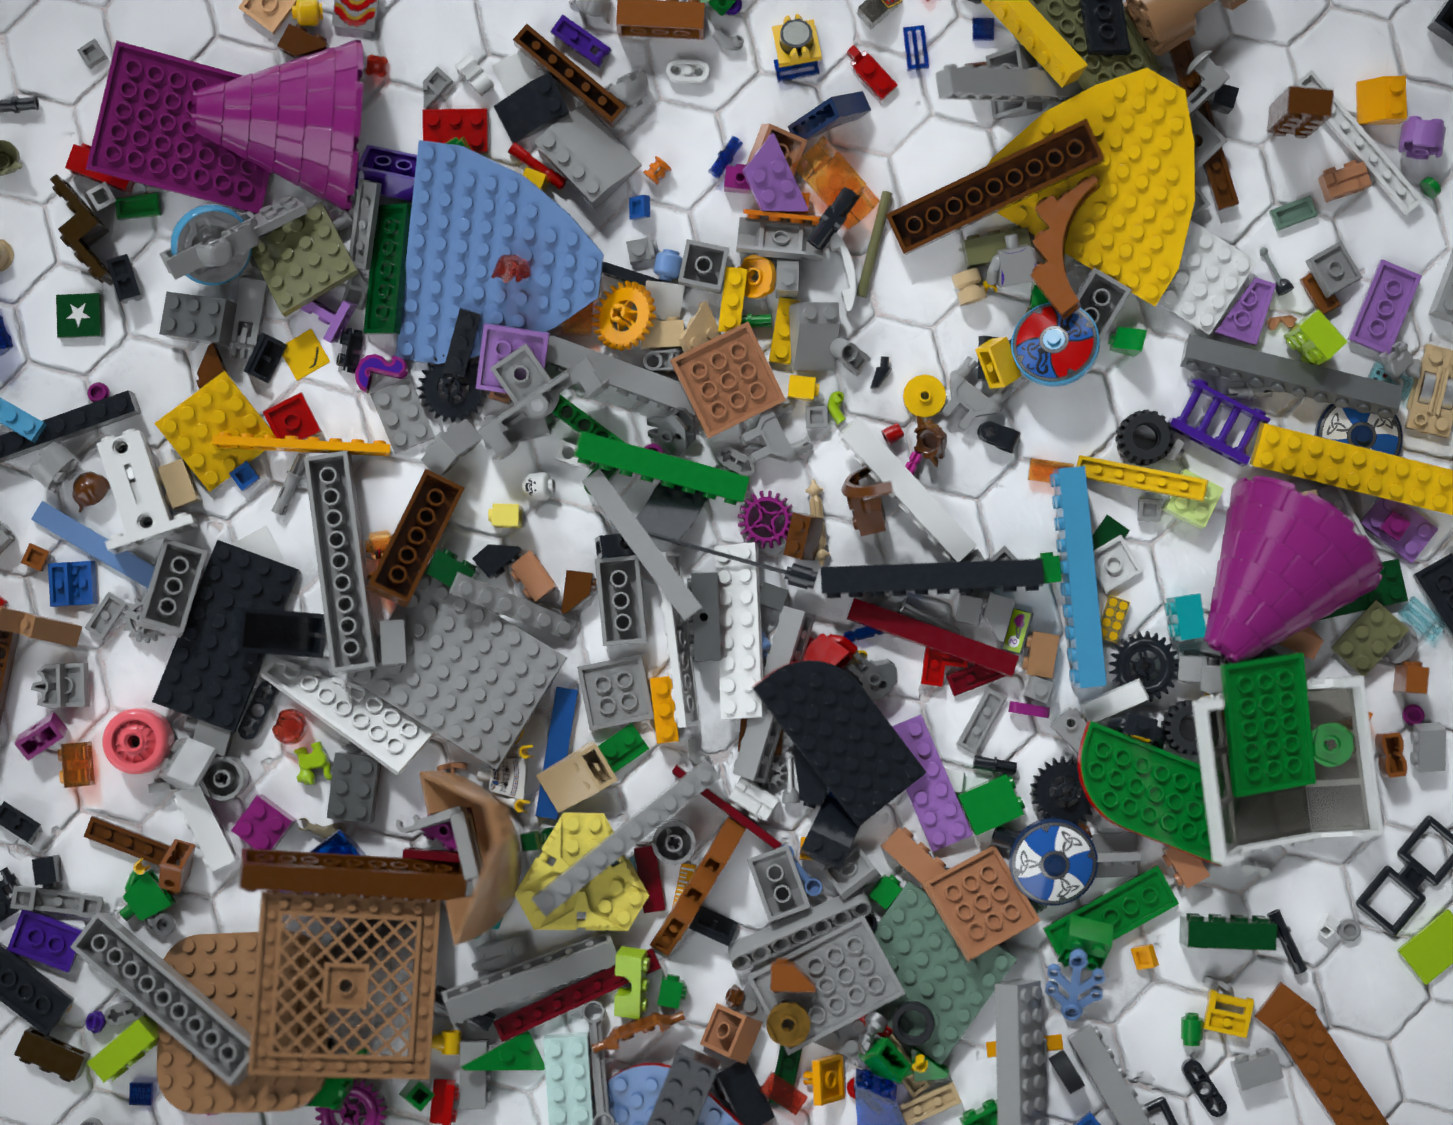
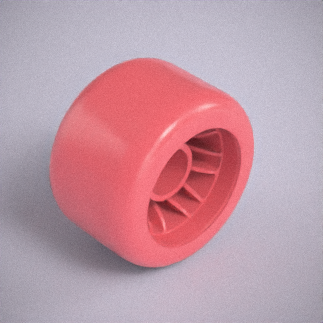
(155, 740)

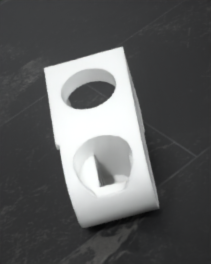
(565, 454)

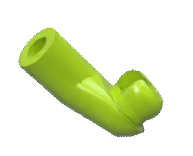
(834, 405)

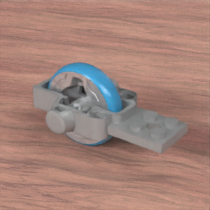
(217, 243)

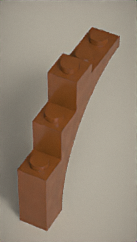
(1058, 217)

